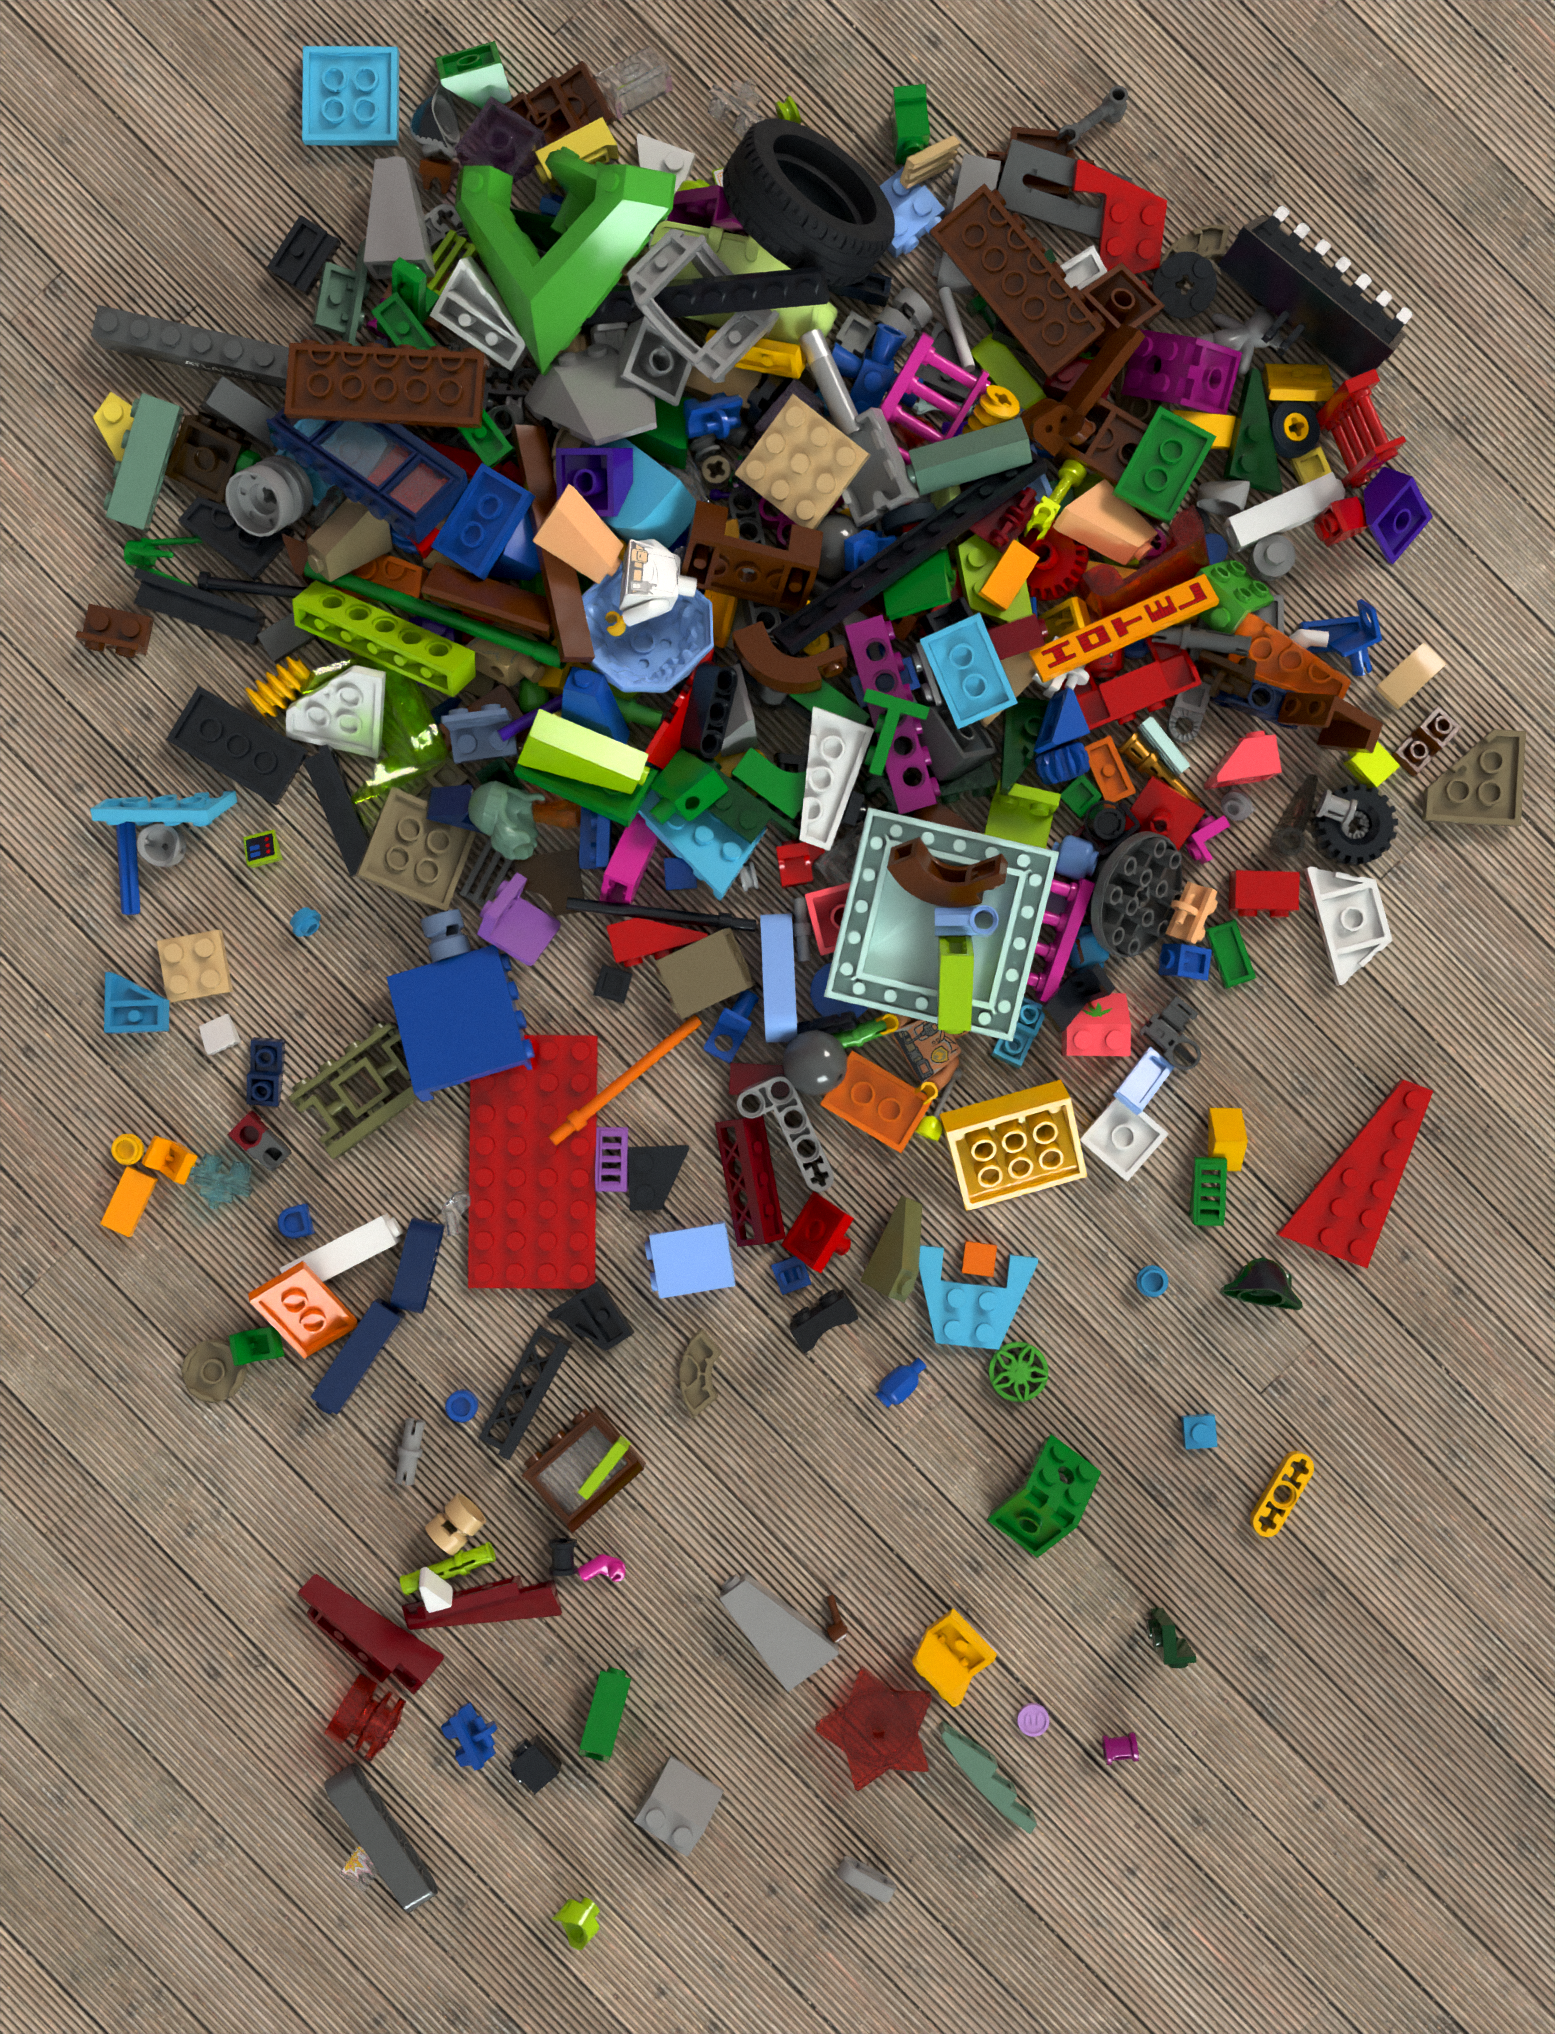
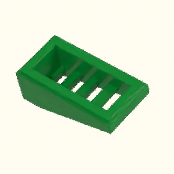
(1199, 1208)

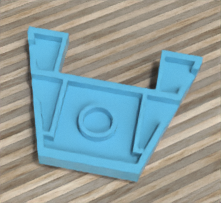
(972, 1312)

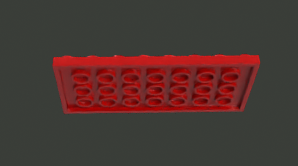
(529, 1197)

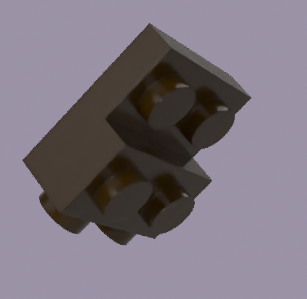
(206, 455)

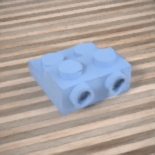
(914, 213)

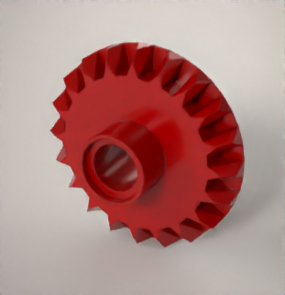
(1061, 570)

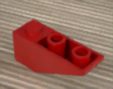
(641, 938)

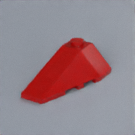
(667, 738)

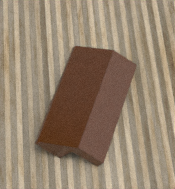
(488, 599)

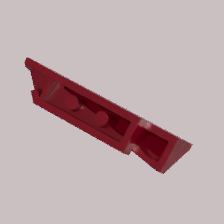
(489, 1603)
(369, 1636)

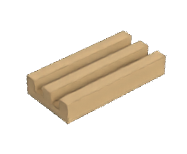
(929, 162)

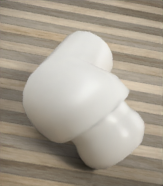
(1310, 638)

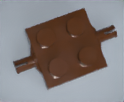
(1046, 140)

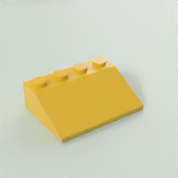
(1014, 1144)

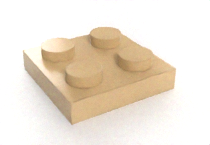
(194, 966)

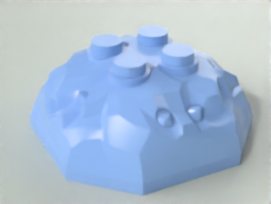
(653, 652)

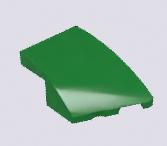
(920, 588)

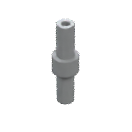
(802, 929)

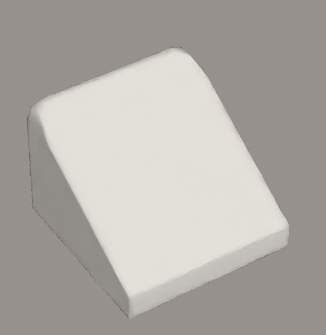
(219, 1034)
(434, 1591)

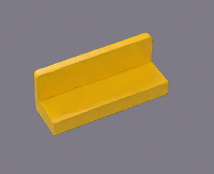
(772, 357)

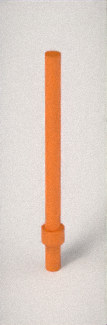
(577, 1119)

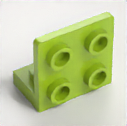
(1022, 815)

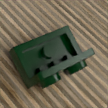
(1172, 1650)

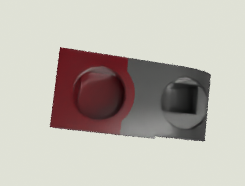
(260, 1141)

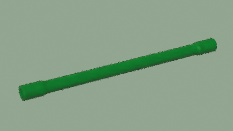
(539, 651)

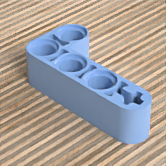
(778, 977)

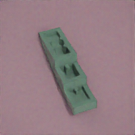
(981, 1769)

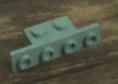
(341, 298)

